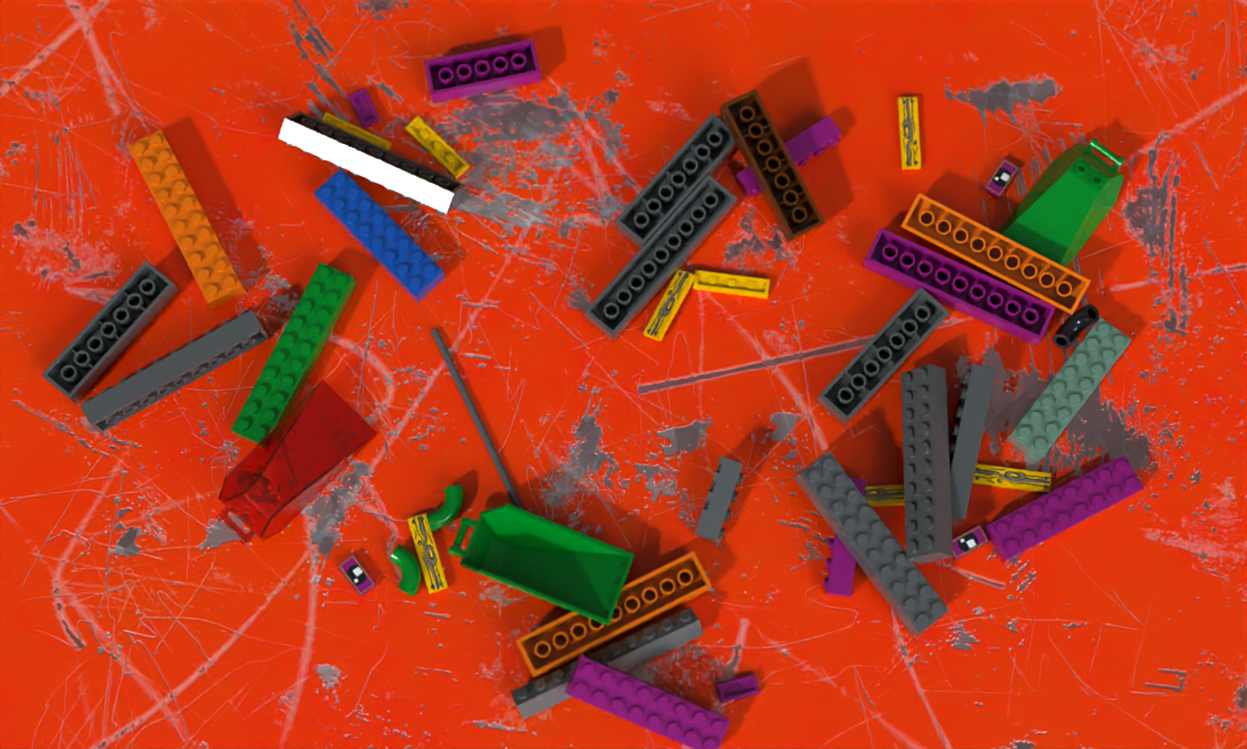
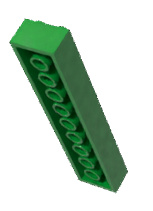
(295, 353)

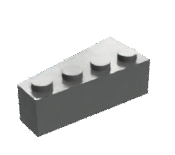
(719, 499)

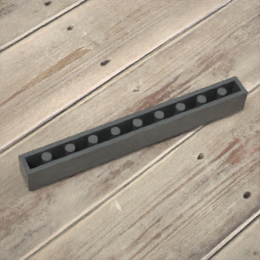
(621, 655)

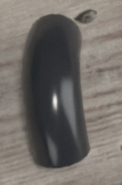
(1074, 325)

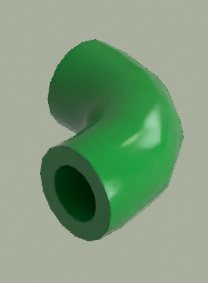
(449, 510)
(409, 570)

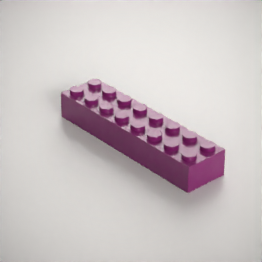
(1063, 508)
(646, 704)

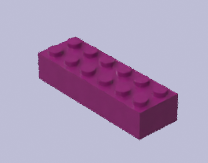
(482, 71)

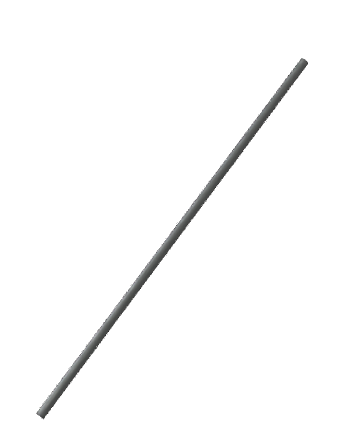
(480, 426)

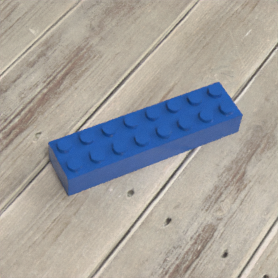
(379, 235)

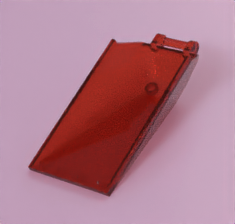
(293, 463)

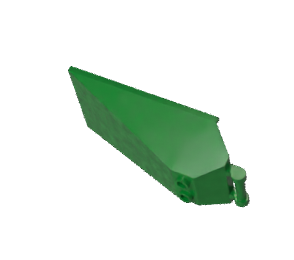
(1066, 204)
(545, 560)

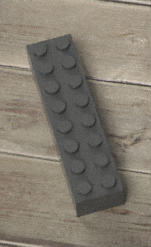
(676, 181)
(110, 332)
(882, 356)
(967, 436)

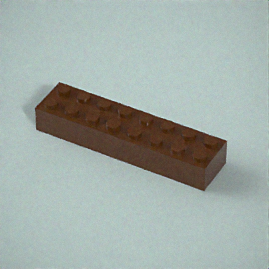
(771, 165)

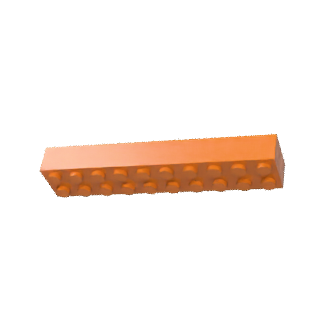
(187, 219)
(995, 253)
(637, 604)

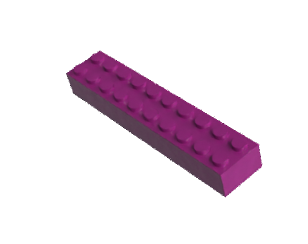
(959, 286)

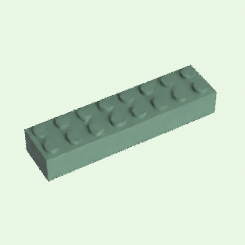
(1069, 390)

